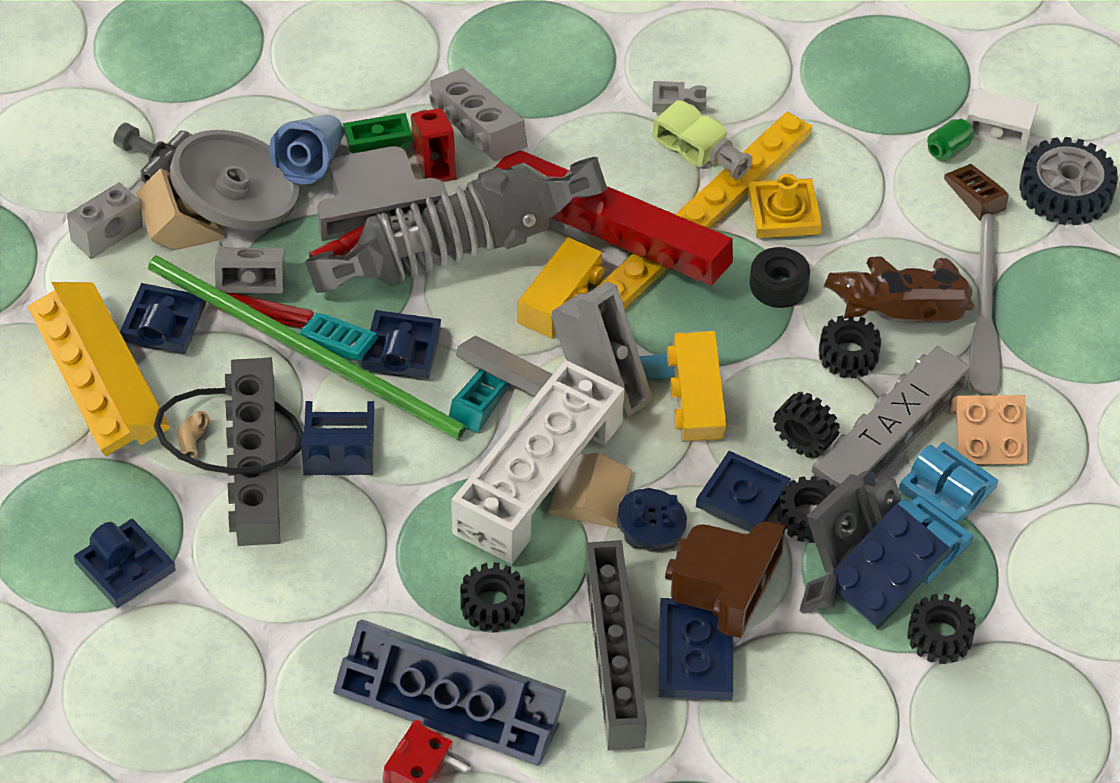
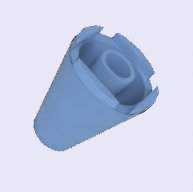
(306, 147)

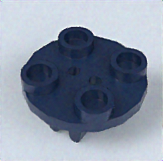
(666, 515)

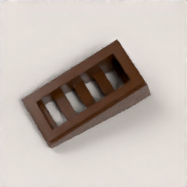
(996, 196)

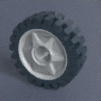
(1068, 181)

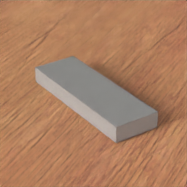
(503, 365)

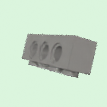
(478, 114)

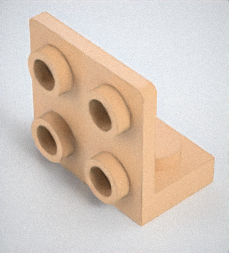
(991, 428)

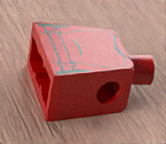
(434, 133)

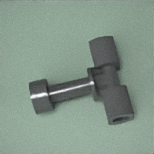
(159, 154)

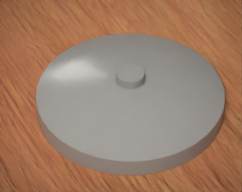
(232, 180)

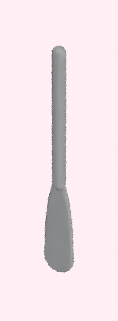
(984, 351)

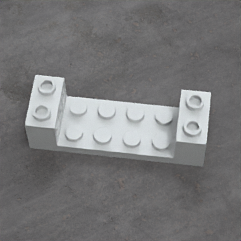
(532, 456)

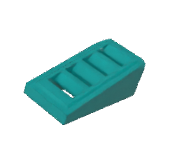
(339, 335)
(477, 402)

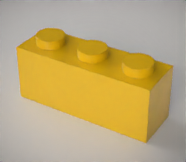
(567, 274)
(697, 386)

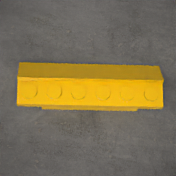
(97, 365)

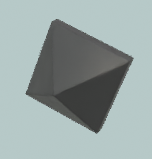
(819, 594)

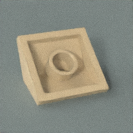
(591, 490)

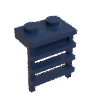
(338, 449)

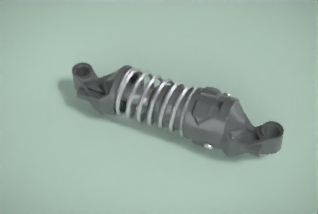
(491, 213)

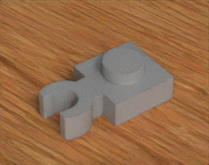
(667, 93)

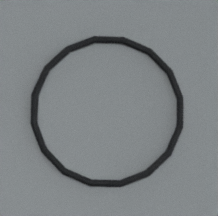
(210, 467)

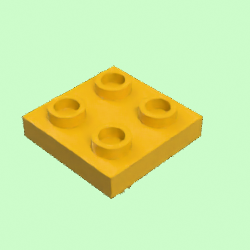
(784, 207)

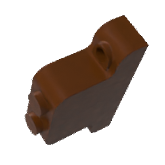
(726, 571)

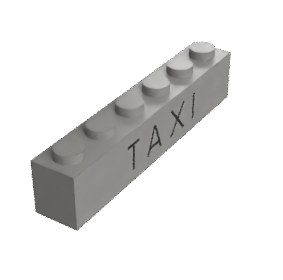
(895, 418)

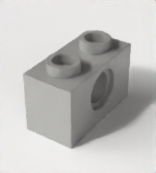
(105, 220)
(250, 270)

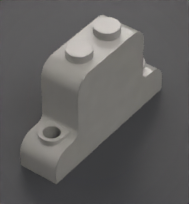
(369, 186)
(600, 340)

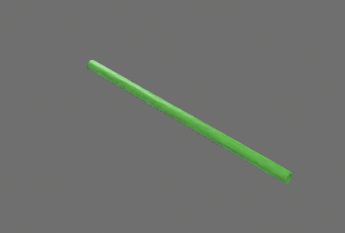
(307, 347)

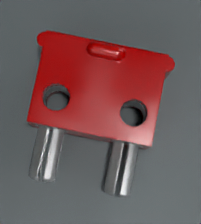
(421, 757)

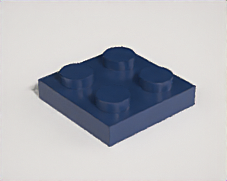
(742, 492)

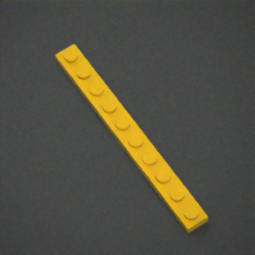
(717, 199)

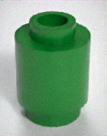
(950, 139)

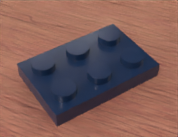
(888, 565)
(693, 654)

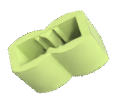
(688, 132)

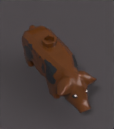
(904, 294)

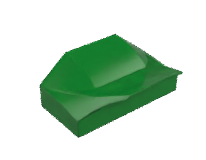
(378, 133)

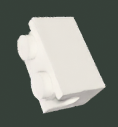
(1002, 119)

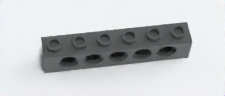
(253, 445)
(615, 645)

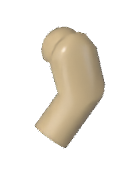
(190, 431)

